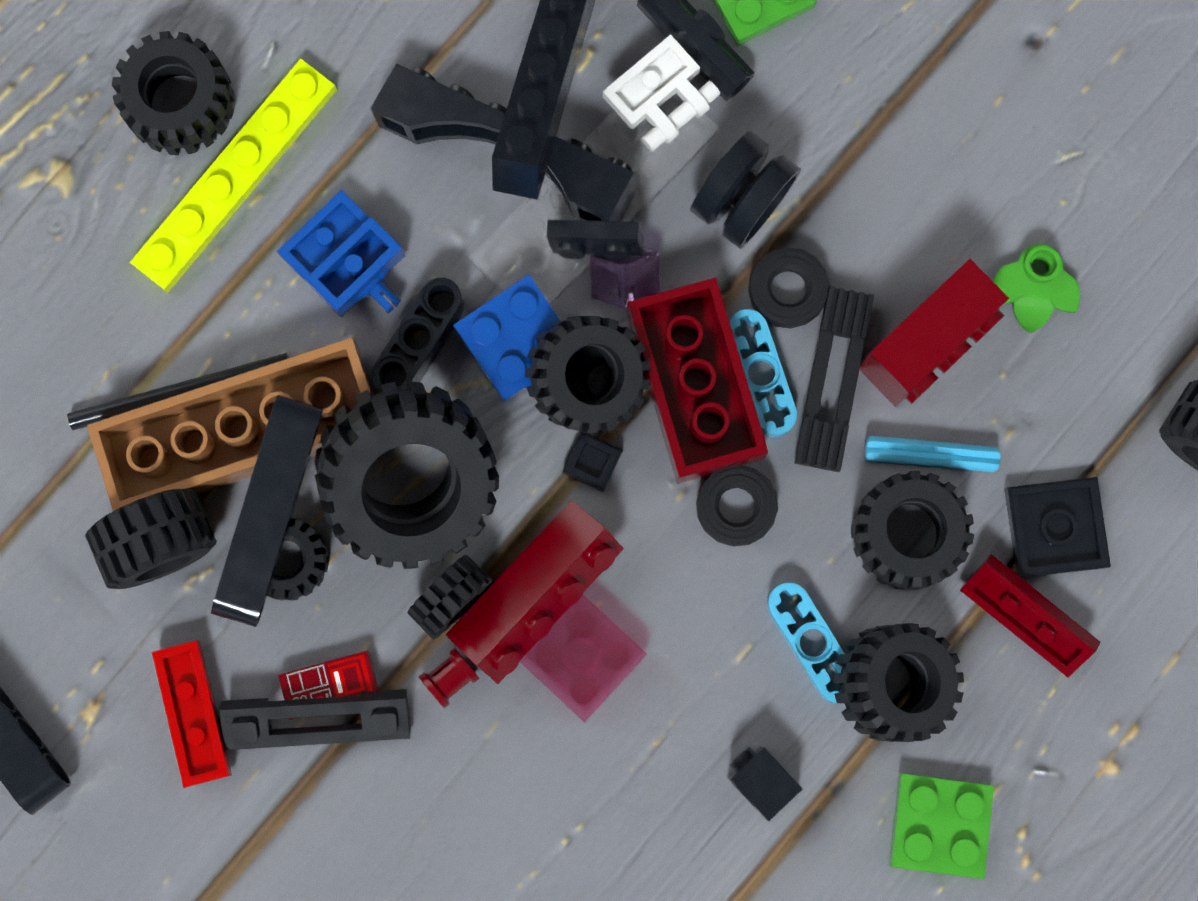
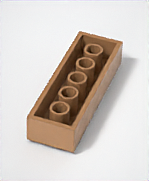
(218, 429)

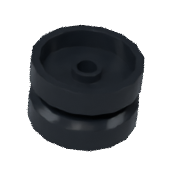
(739, 185)

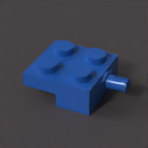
(344, 256)
(504, 332)

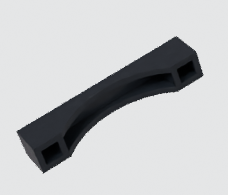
(428, 111)

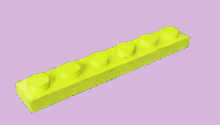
(233, 175)

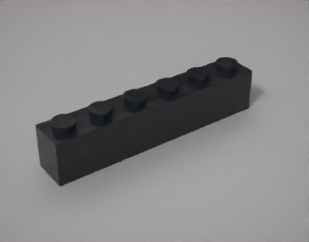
(539, 96)

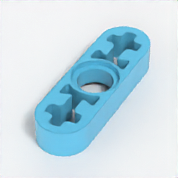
(782, 401)
(782, 620)

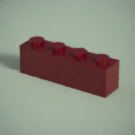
(535, 591)

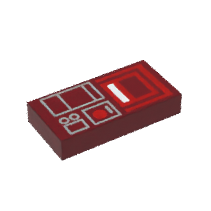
(331, 679)

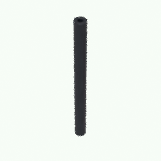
(84, 417)

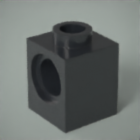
(763, 781)

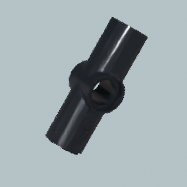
(702, 41)

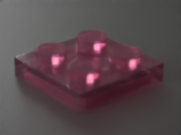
(583, 658)

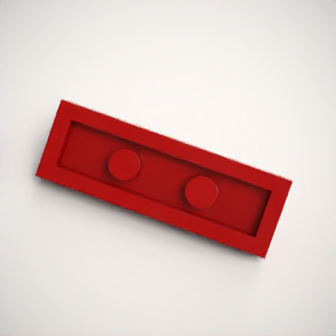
(191, 713)

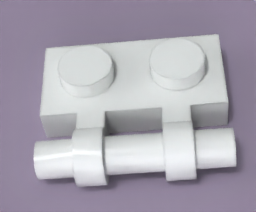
(652, 83)

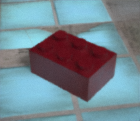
(935, 335)

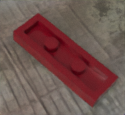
(1030, 616)

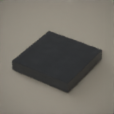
(1057, 527)

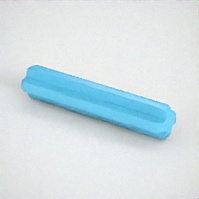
(932, 453)

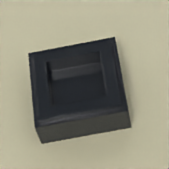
(592, 461)

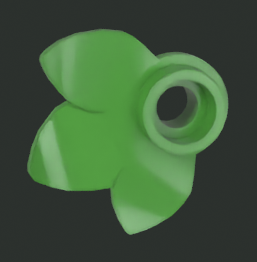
(1035, 294)

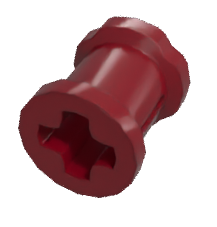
(448, 678)

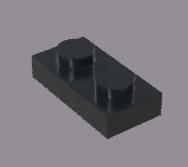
(608, 238)

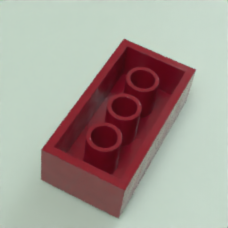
(697, 380)

